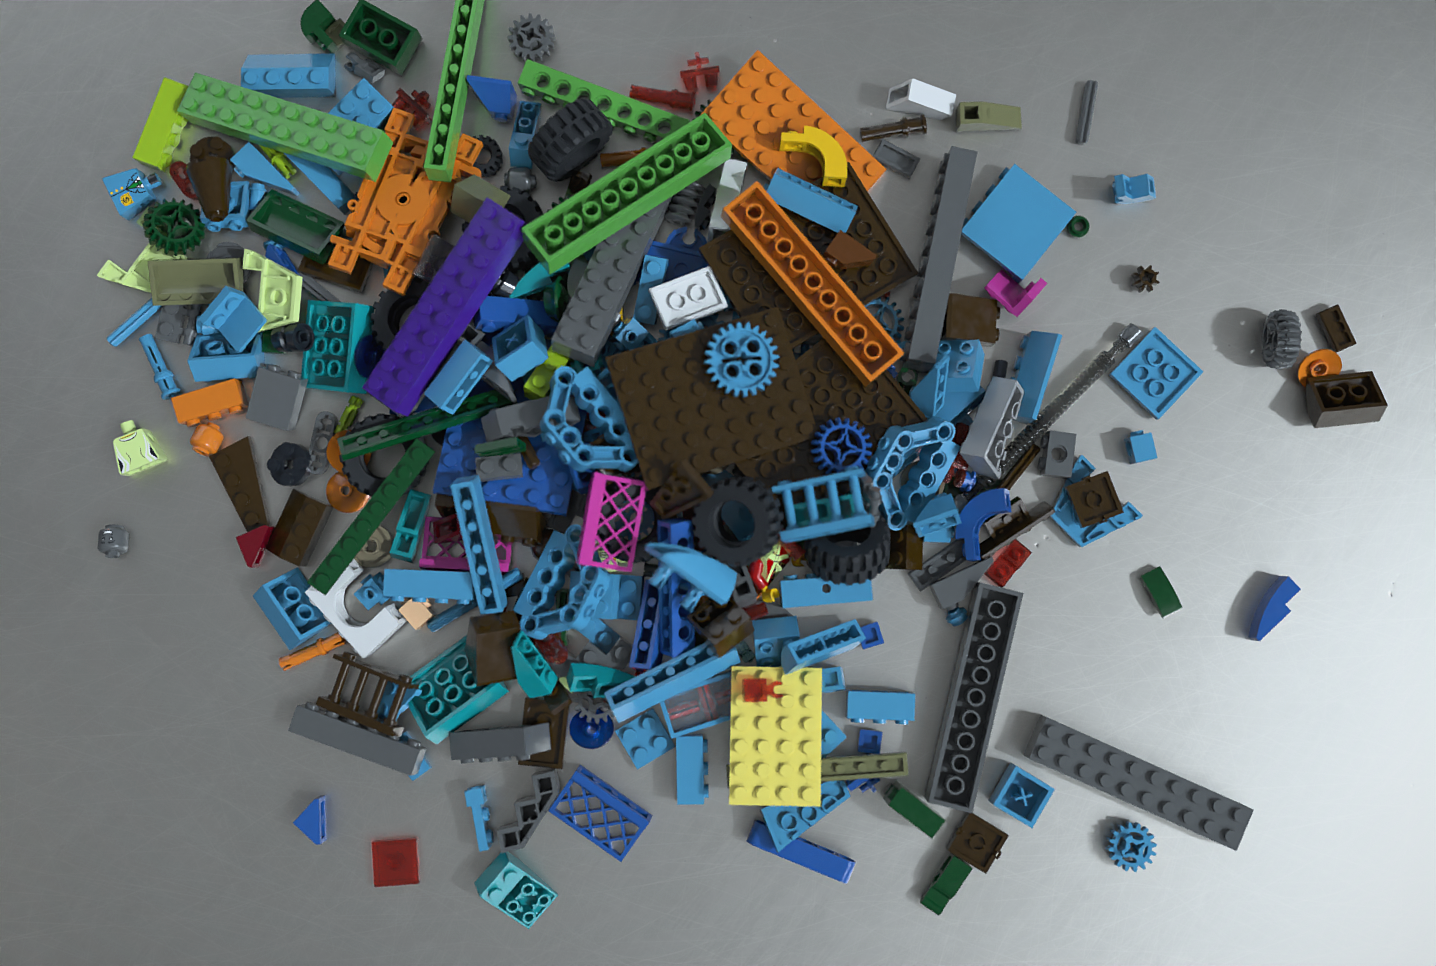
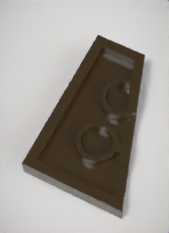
(353, 281)
(681, 491)

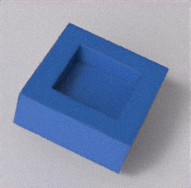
(872, 634)
(869, 741)

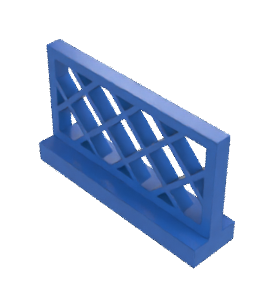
(614, 800)

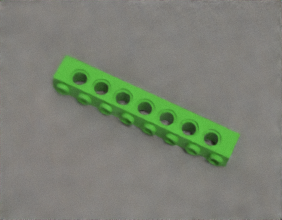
(534, 73)

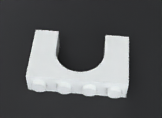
(362, 636)

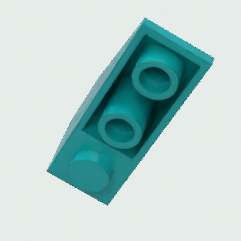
(531, 669)

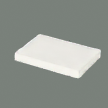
(688, 298)

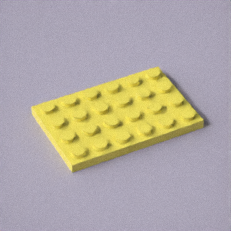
(776, 741)

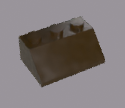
(1344, 399)
(516, 523)
(299, 528)

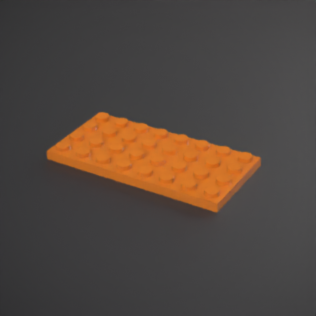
(762, 105)

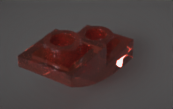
(1007, 563)

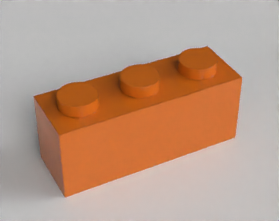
(210, 402)

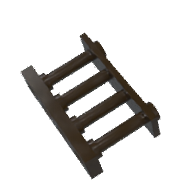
(369, 716)

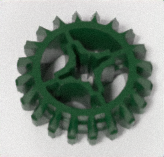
(159, 217)

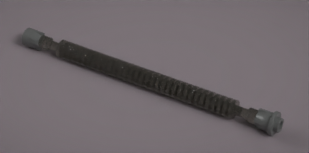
(1054, 410)

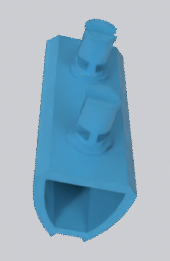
(703, 573)

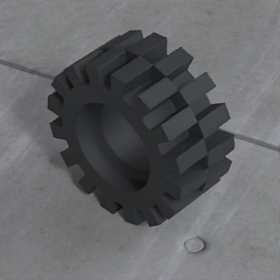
(495, 159)

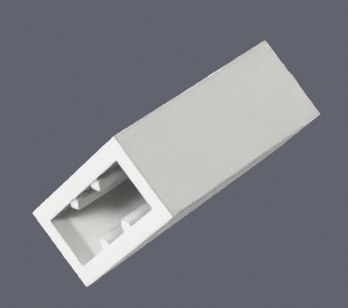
(921, 98)

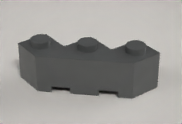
(523, 419)
(617, 657)
(530, 811)

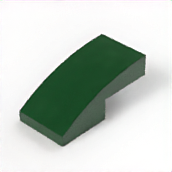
(1161, 592)

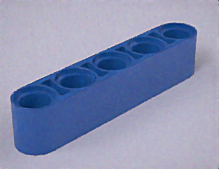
(805, 854)

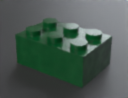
(380, 36)

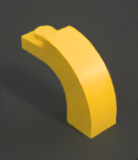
(823, 148)

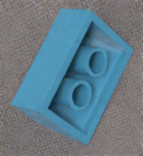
(216, 359)
(289, 608)

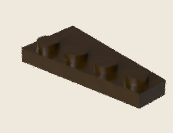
(241, 481)

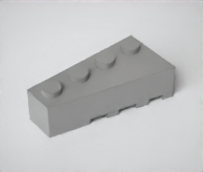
(992, 427)

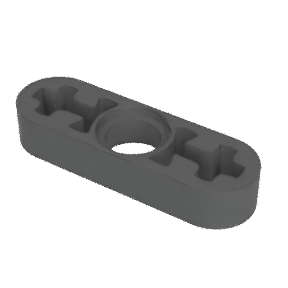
(316, 435)

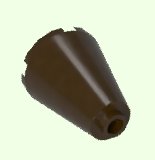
(212, 185)

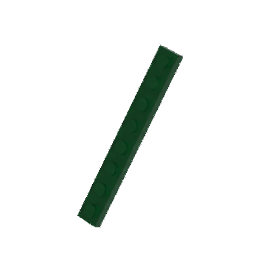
(419, 425)
(371, 516)

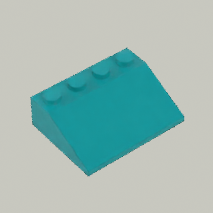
(336, 334)
(450, 694)

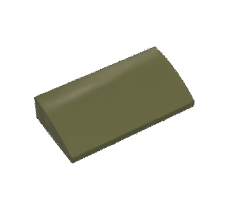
(193, 279)

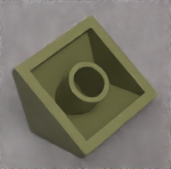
(470, 195)

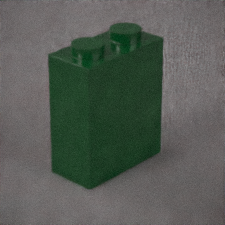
(913, 809)

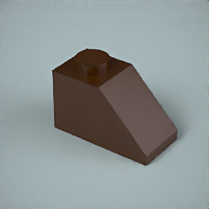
(847, 253)

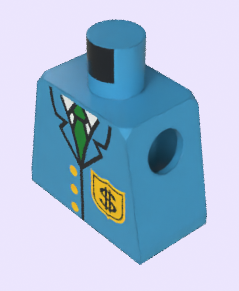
(132, 191)

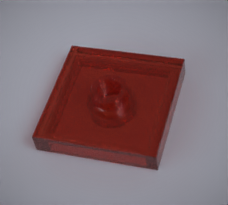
(396, 862)

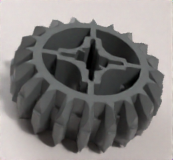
(1281, 339)

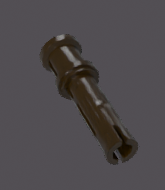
(904, 128)

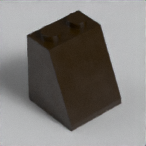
(971, 319)
(490, 647)

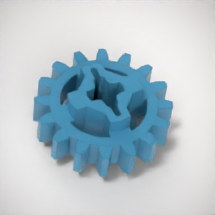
(1122, 850)

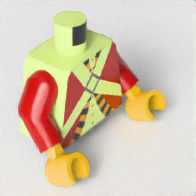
(768, 567)

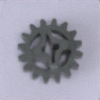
(527, 29)
(592, 710)

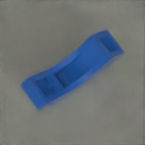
(974, 514)

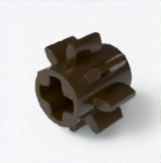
(1150, 274)

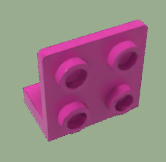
(1011, 294)

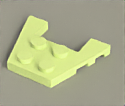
(138, 274)
(278, 290)

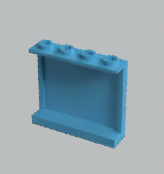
(1017, 222)

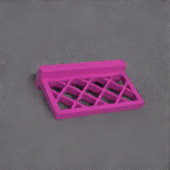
(591, 522)
(450, 563)

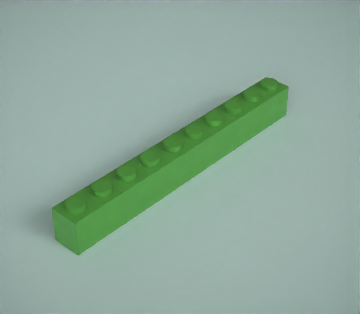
(453, 90)

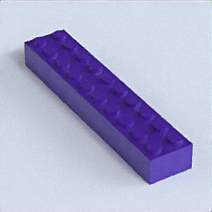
(446, 307)

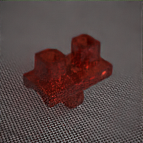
(709, 73)
(405, 102)

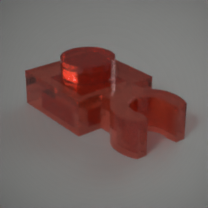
(757, 690)

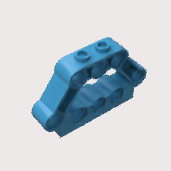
(601, 400)
(933, 469)
(539, 584)

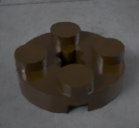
(209, 146)

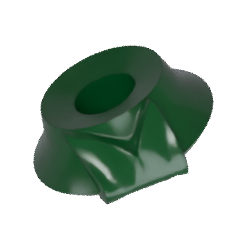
(556, 299)

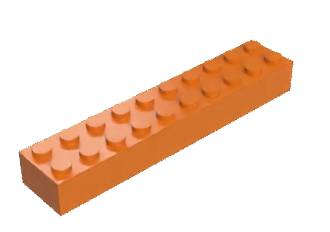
(811, 283)

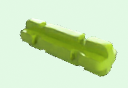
(349, 414)

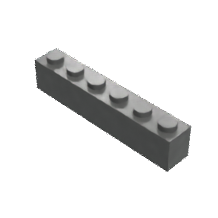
(357, 739)

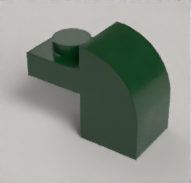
(313, 23)

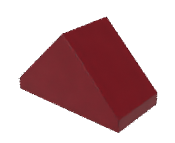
(447, 530)
(254, 543)

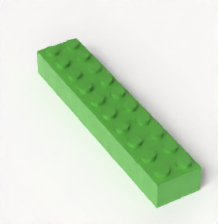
(286, 126)
(626, 193)

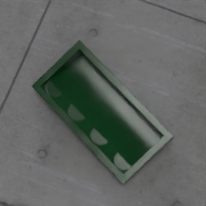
(295, 226)

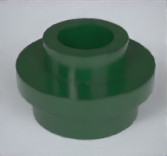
(1083, 222)

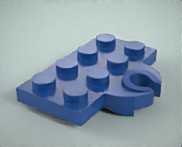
(682, 257)

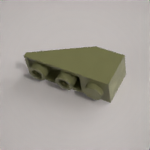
(987, 117)

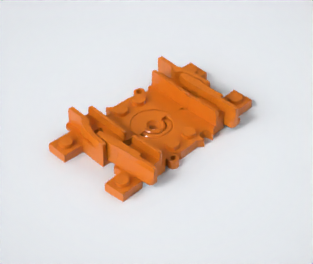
(412, 222)

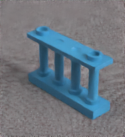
(815, 526)

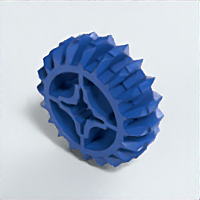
(845, 428)

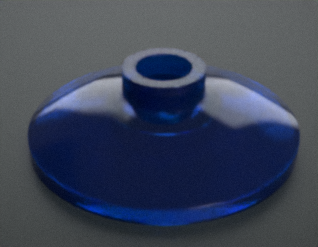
(367, 355)
(579, 731)

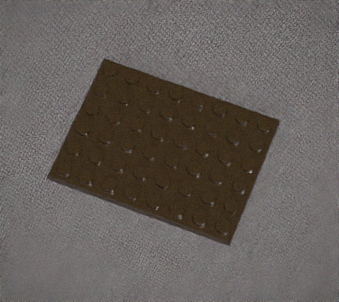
(754, 290)
(833, 394)
(682, 414)

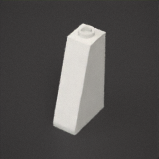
(729, 188)

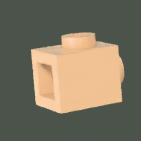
(416, 612)

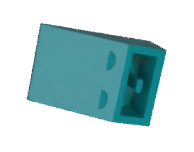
(515, 889)

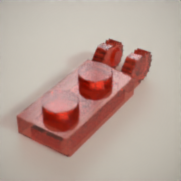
(959, 462)

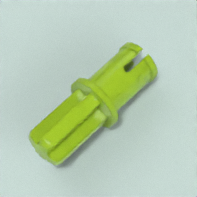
(278, 159)

